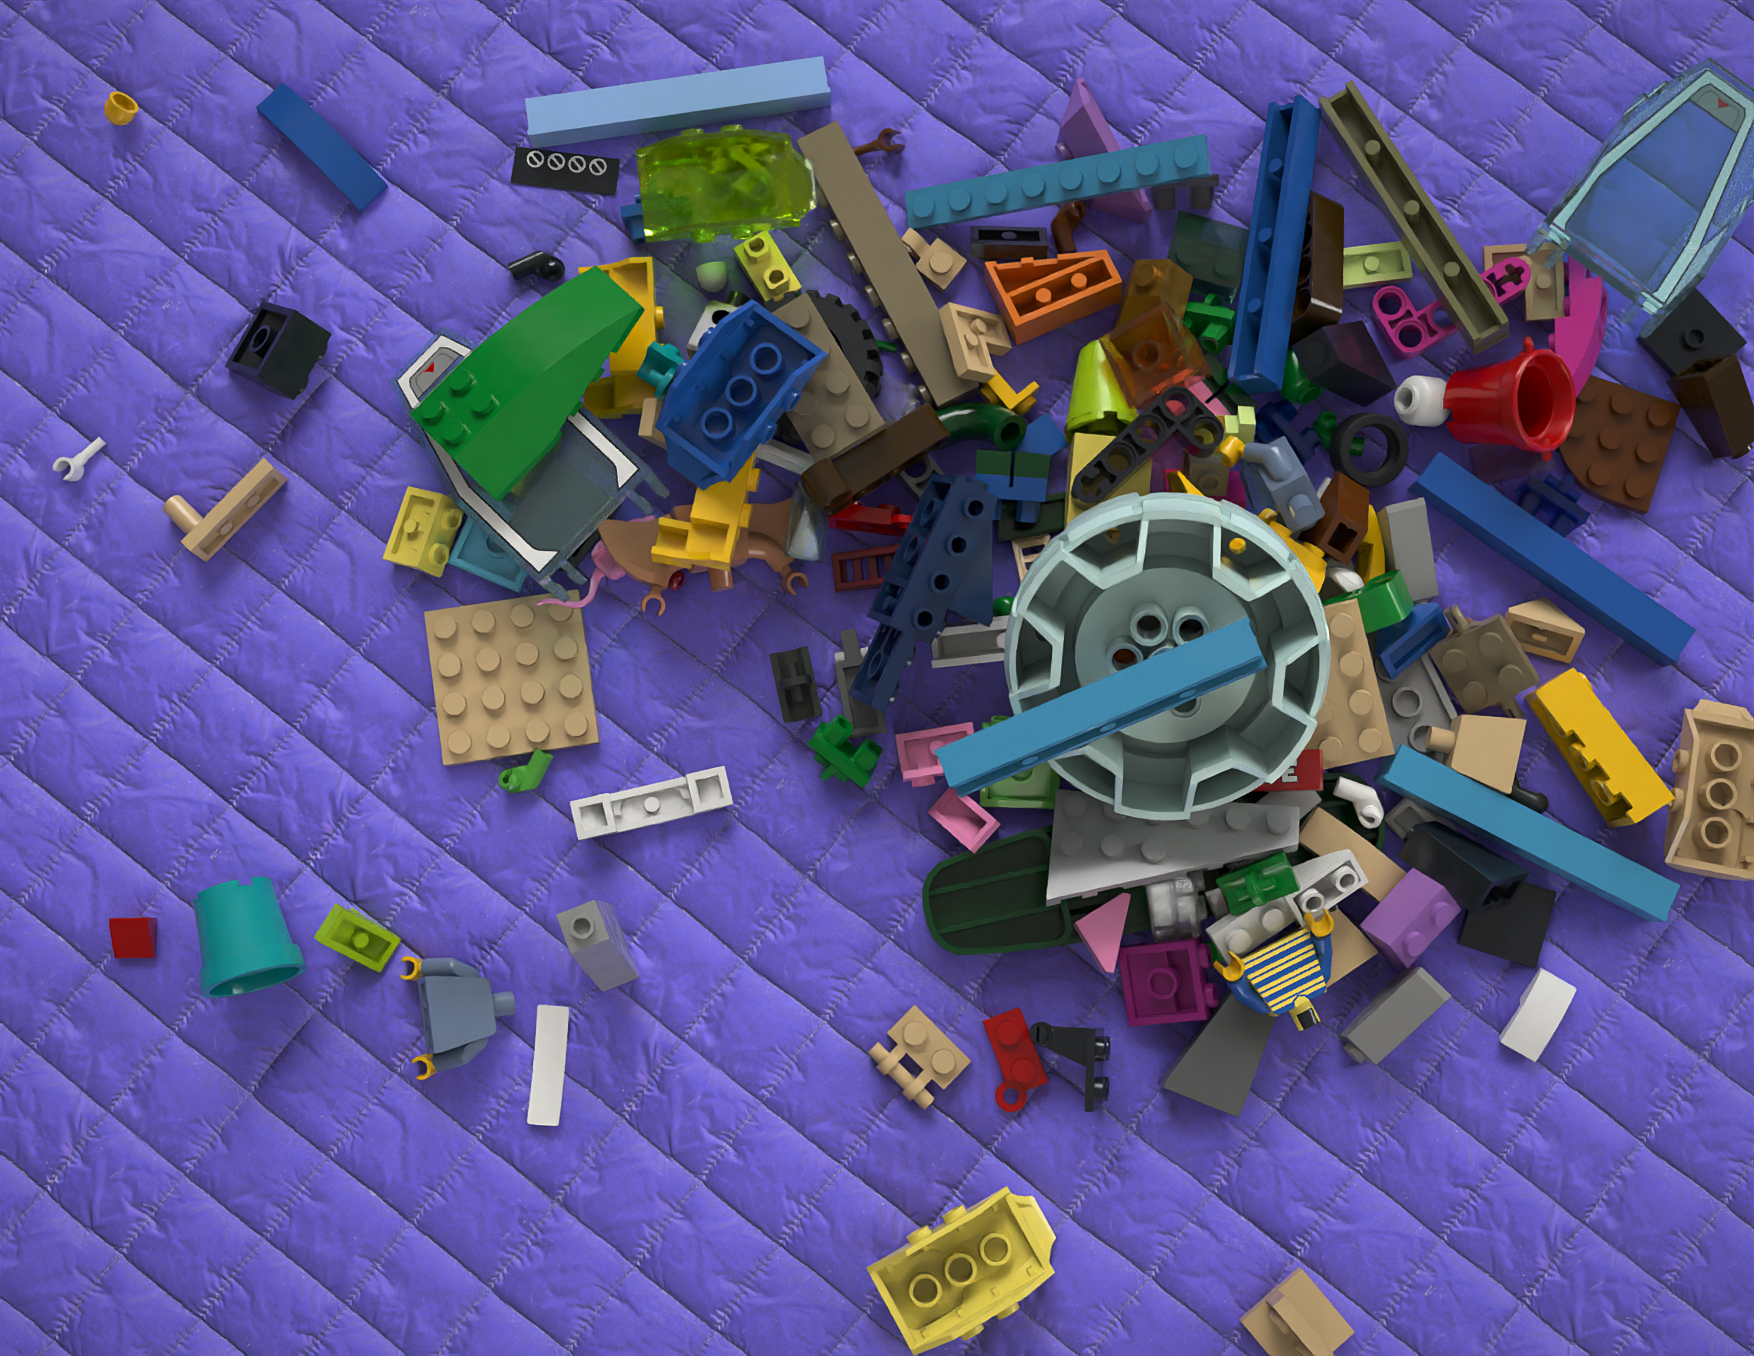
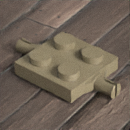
(1483, 663)

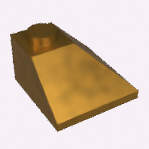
(1149, 285)

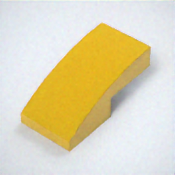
(1371, 550)

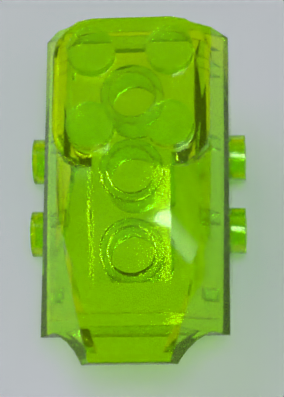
(723, 184)

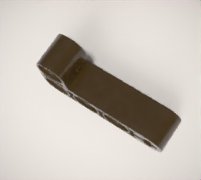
(1321, 269)
(874, 462)

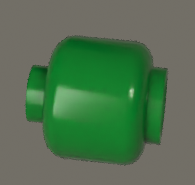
(1296, 384)

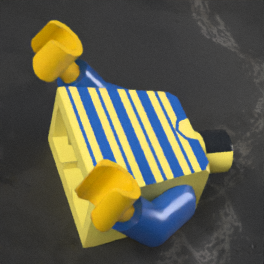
(1285, 973)

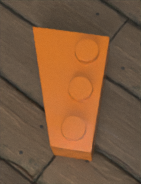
(1052, 292)

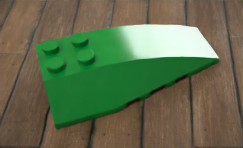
(521, 383)

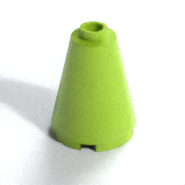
(1096, 398)

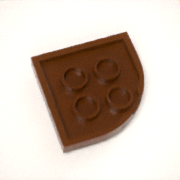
(1618, 443)

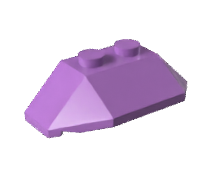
(1087, 134)

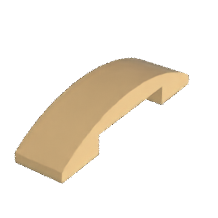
(1326, 834)

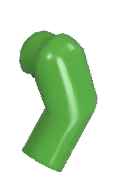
(527, 776)

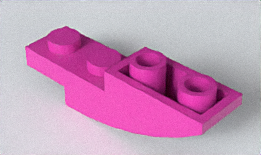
(1582, 330)

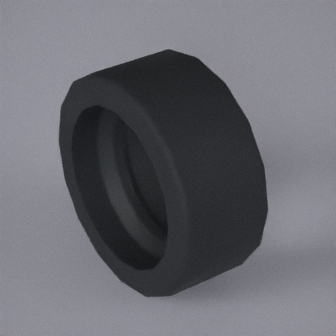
(1396, 452)

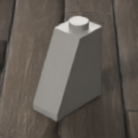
(1409, 547)
(1393, 1015)

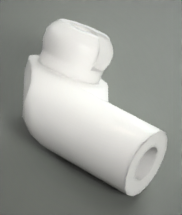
(1364, 801)

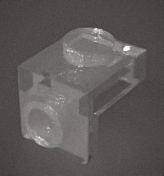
(895, 398)

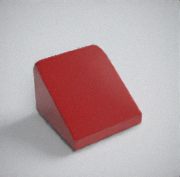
(133, 937)

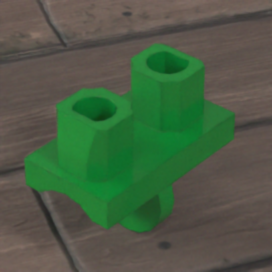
(1211, 323)
(842, 757)
(1258, 883)

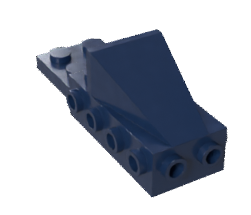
(947, 574)

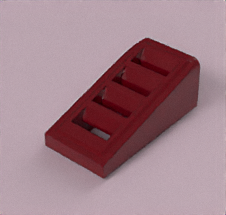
(872, 554)

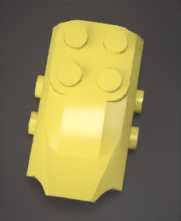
(965, 1269)

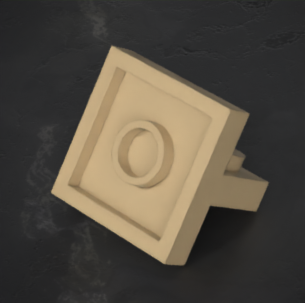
(1297, 1320)

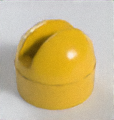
(120, 108)

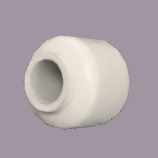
(1421, 401)

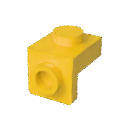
(999, 392)

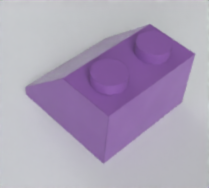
(1410, 918)

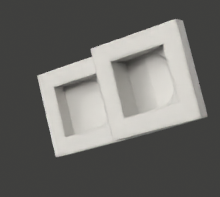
(1538, 1014)

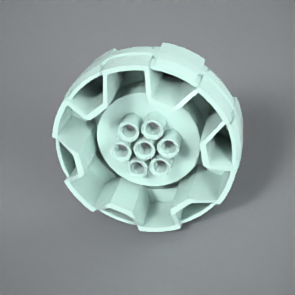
(1178, 567)

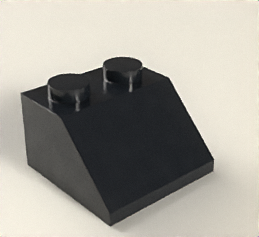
(279, 350)

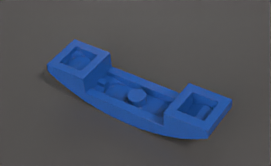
(322, 146)

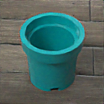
(243, 939)

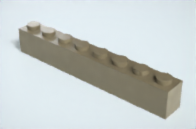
(885, 266)

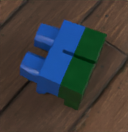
(1028, 485)

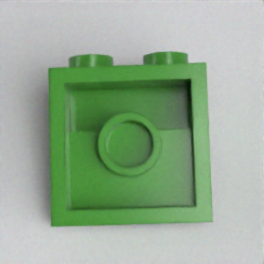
(1026, 789)

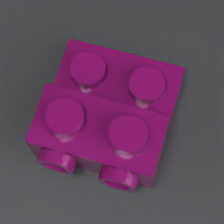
(1167, 981)

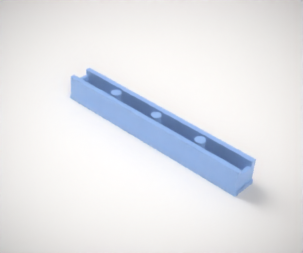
(677, 102)

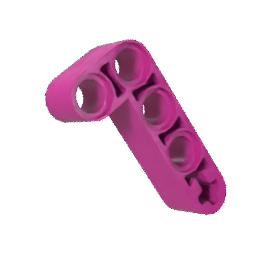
(1422, 321)

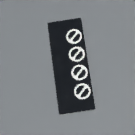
(565, 170)

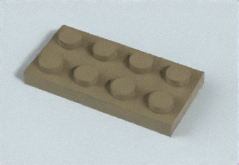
(833, 404)

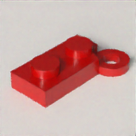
(880, 520)
(1015, 1057)

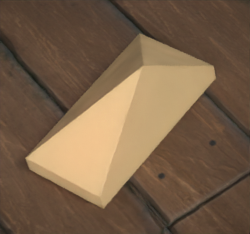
(1545, 629)

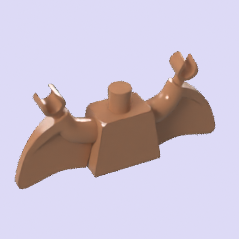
(764, 540)

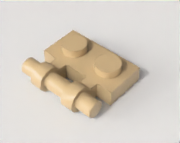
(928, 1048)

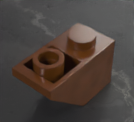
(1345, 519)

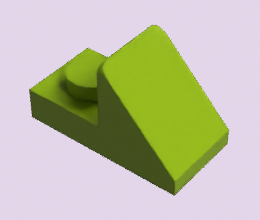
(357, 937)

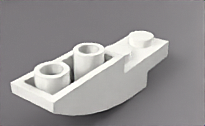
(1322, 883)

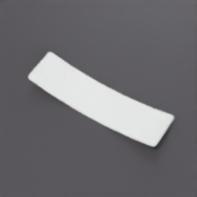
(548, 1065)

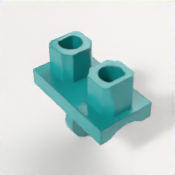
(660, 367)

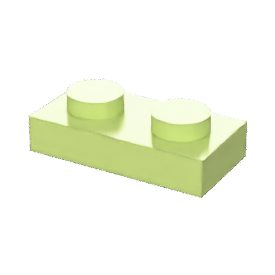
(1376, 265)

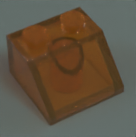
(1154, 355)

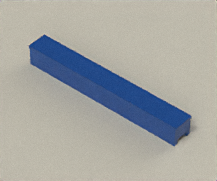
(1274, 246)
(1552, 560)

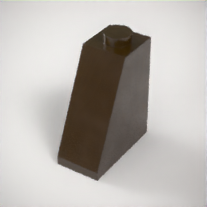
(1717, 404)

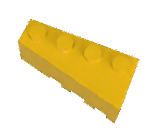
(1598, 750)

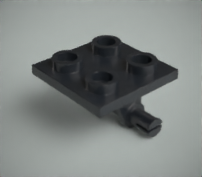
(1083, 1046)

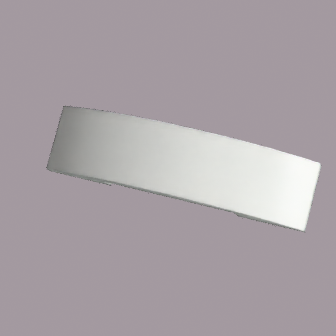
(651, 804)

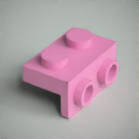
(917, 753)

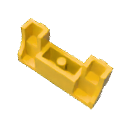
(714, 526)

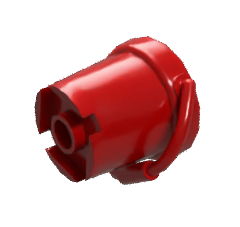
(1514, 402)

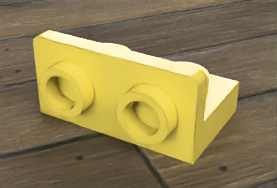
(424, 531)

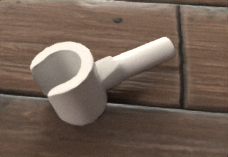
(78, 461)

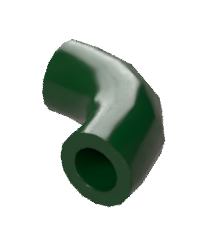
(983, 423)

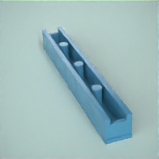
(1102, 707)
(1527, 833)

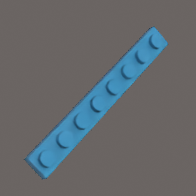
(1059, 182)

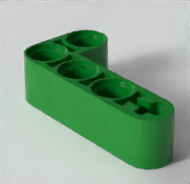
(1381, 600)

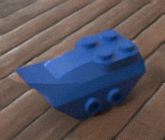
(734, 393)

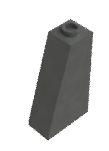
(1221, 1057)

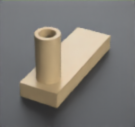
(210, 533)

